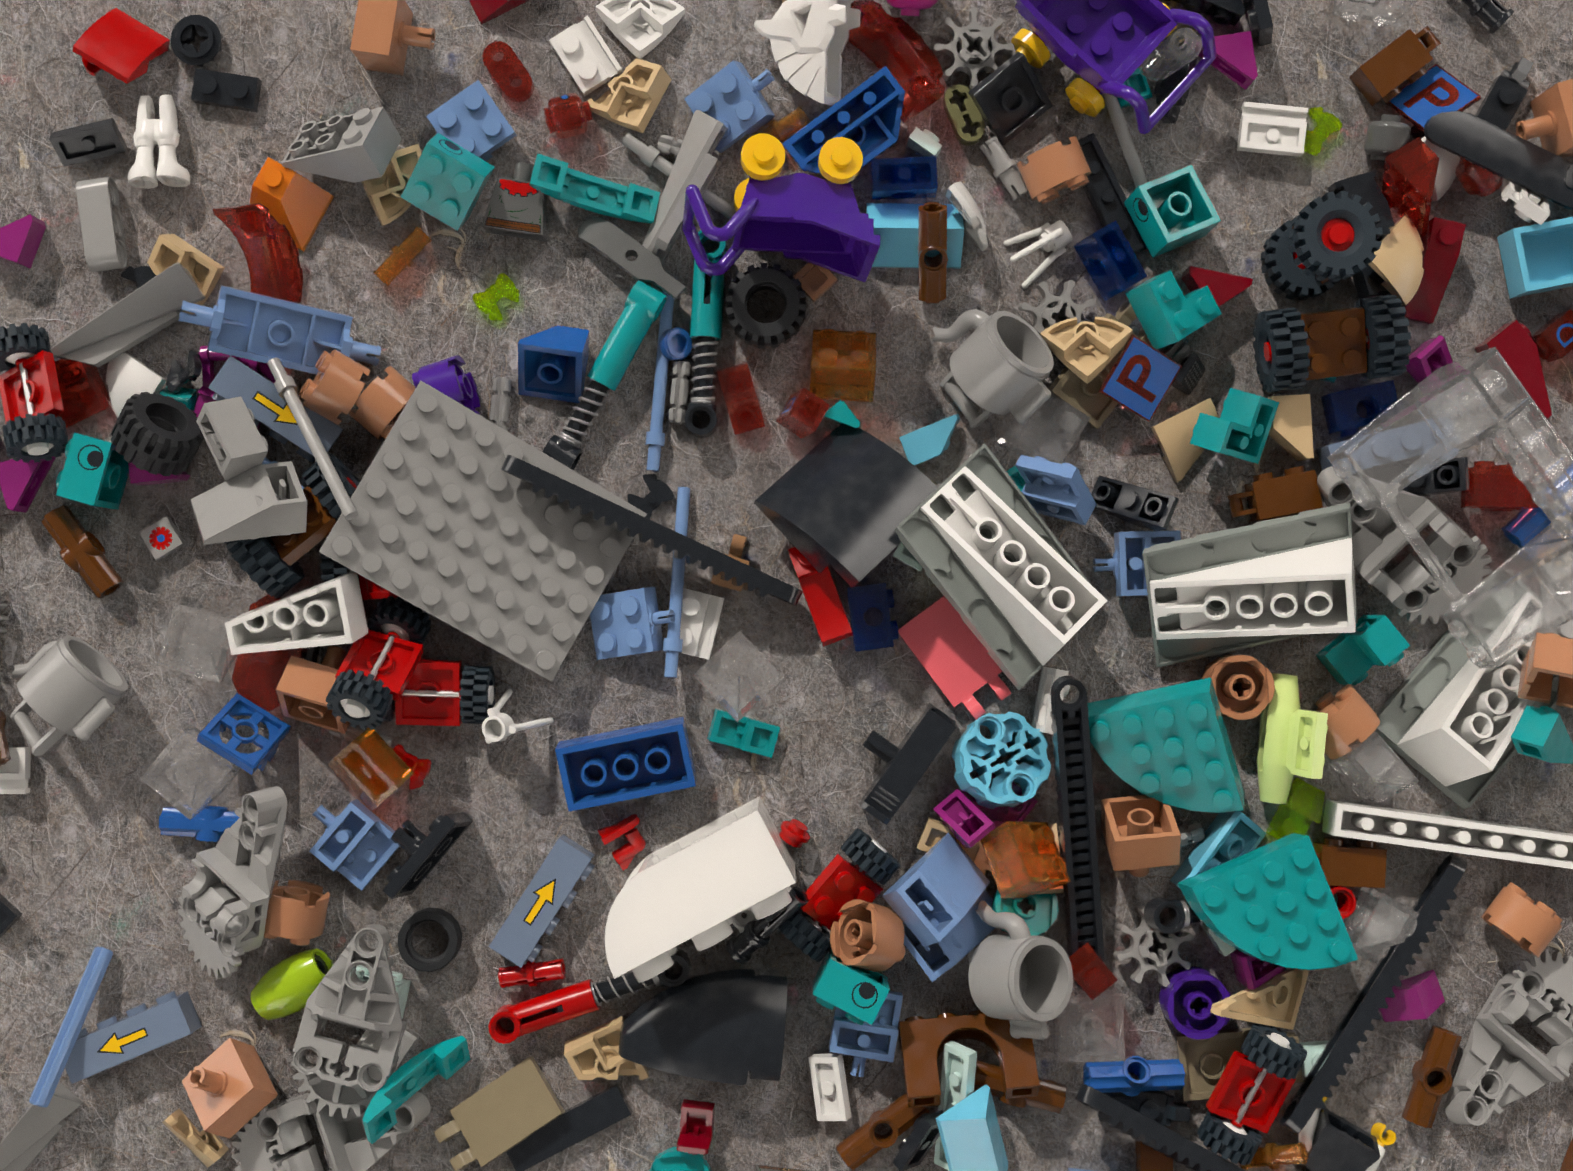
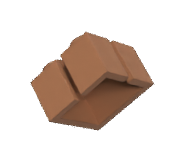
(1548, 657)

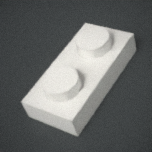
(829, 1087)

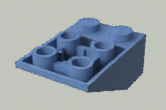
(937, 891)
(942, 956)

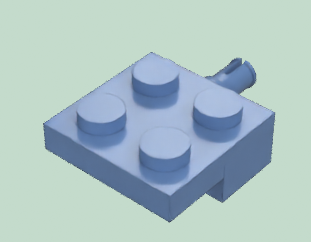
(734, 101)
(472, 122)
(1056, 489)
(1128, 559)
(628, 623)
(354, 843)
(867, 1040)

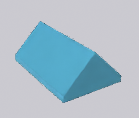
(899, 235)
(1225, 839)
(973, 1134)

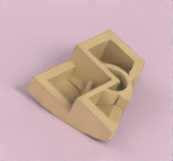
(203, 1145)

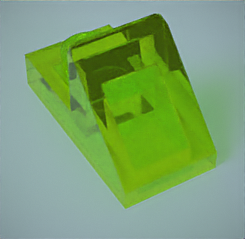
(1302, 808)

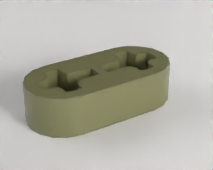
(957, 117)

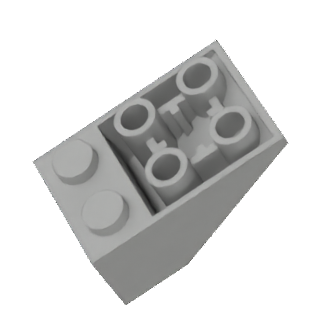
(345, 146)
(232, 436)
(253, 505)

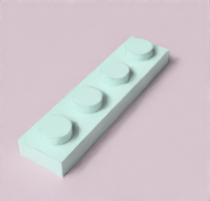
(956, 1084)

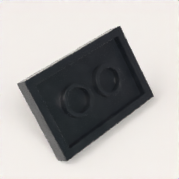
(423, 851)

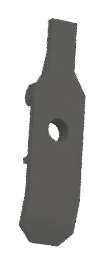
(618, 245)

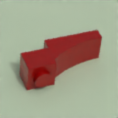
(821, 599)

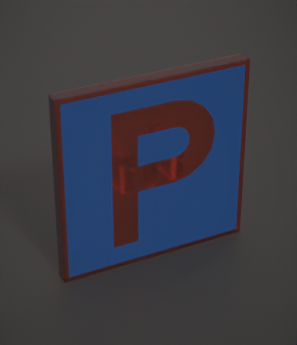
(1432, 95)
(1140, 378)

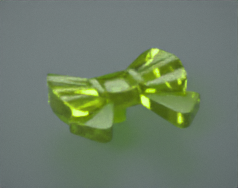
(1326, 124)
(487, 300)

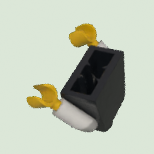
(1342, 1146)

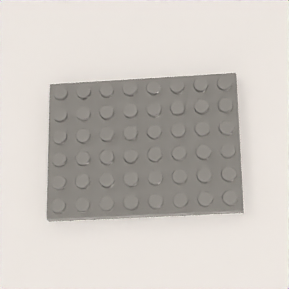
(475, 541)

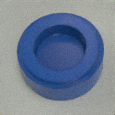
(675, 344)

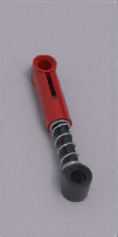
(1182, 915)
(576, 1001)

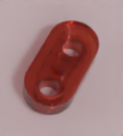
(507, 70)

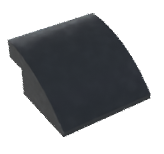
(846, 502)

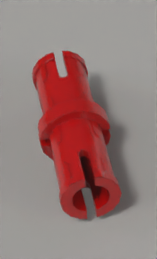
(532, 973)

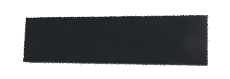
(1106, 193)
(571, 1127)

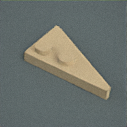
(1270, 1004)

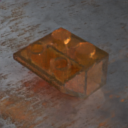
(843, 365)
(370, 768)
(1024, 858)

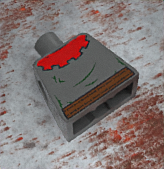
(517, 207)

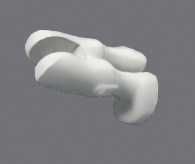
(150, 133)

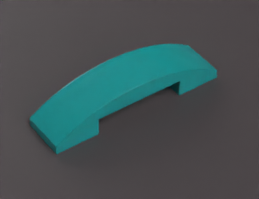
(593, 193)
(439, 1059)

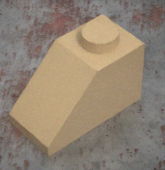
(1293, 425)

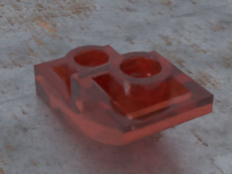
(740, 398)

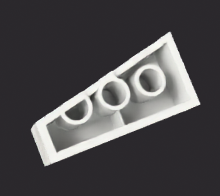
(311, 618)

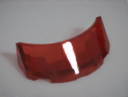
(903, 51)
(267, 249)

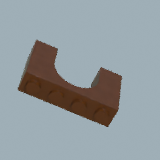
(924, 1041)

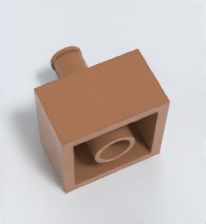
(383, 35)
(1551, 120)
(305, 688)
(1140, 834)
(229, 1088)

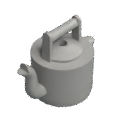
(996, 366)
(68, 688)
(1019, 975)

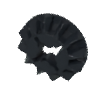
(185, 32)

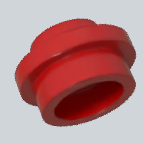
(794, 833)

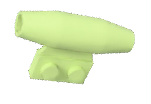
(1288, 741)

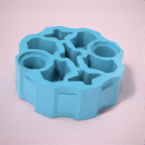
(1028, 774)

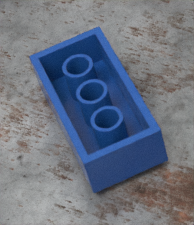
(626, 764)

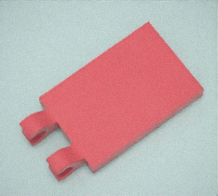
(952, 656)

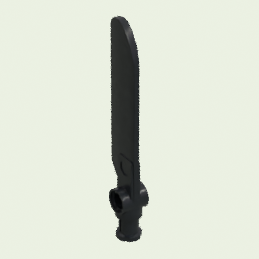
(1503, 154)

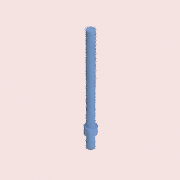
(655, 438)
(673, 644)

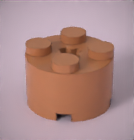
(1054, 170)
(334, 386)
(382, 403)
(1256, 687)
(1348, 720)
(296, 912)
(1521, 921)
(868, 936)

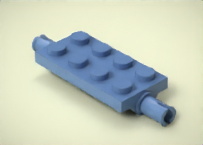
(270, 328)

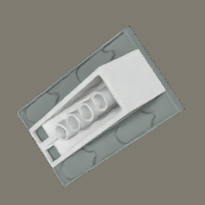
(1000, 566)
(1252, 585)
(1457, 718)

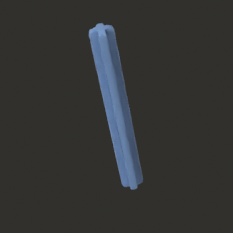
(71, 1027)

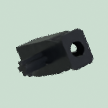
(1367, 280)
(904, 763)

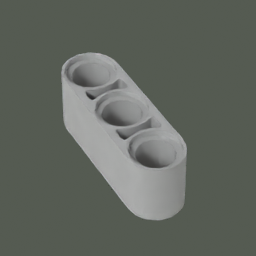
(101, 224)

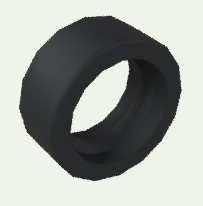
(406, 948)

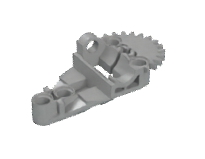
(1379, 540)
(246, 862)
(356, 1003)
(1501, 1055)
(275, 1131)

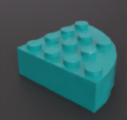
(1170, 746)
(1274, 906)

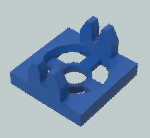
(241, 706)

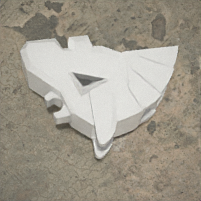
(809, 44)

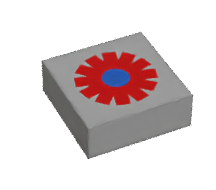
(162, 538)

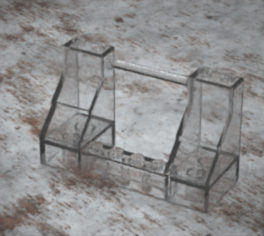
(1435, 424)

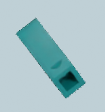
(1543, 736)

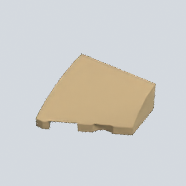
(633, 95)
(173, 249)
(1175, 438)
(597, 1054)

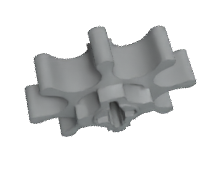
(972, 36)
(1062, 304)
(1164, 953)

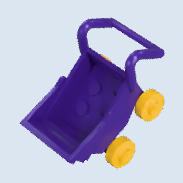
(1106, 45)
(792, 212)

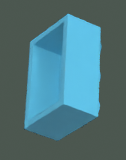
(1538, 257)

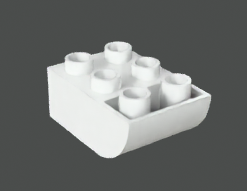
(697, 889)

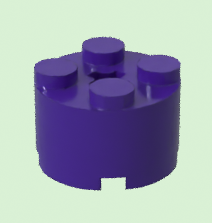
(450, 380)
(1183, 989)

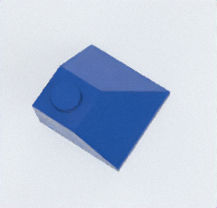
(553, 364)

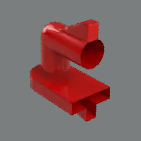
(636, 843)

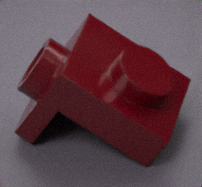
(696, 1127)

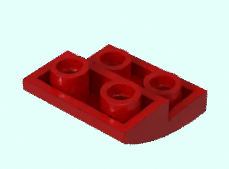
(120, 45)

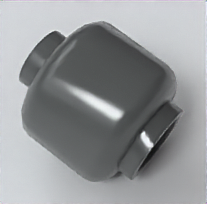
(1386, 136)

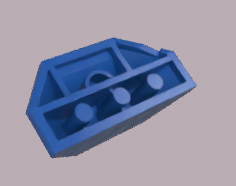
(865, 116)

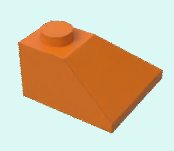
(291, 200)

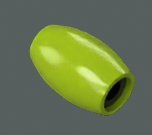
(289, 984)

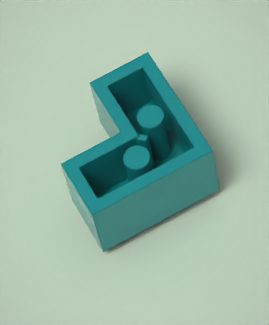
(1168, 313)
(1241, 427)
(1372, 644)

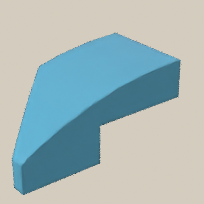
(929, 441)

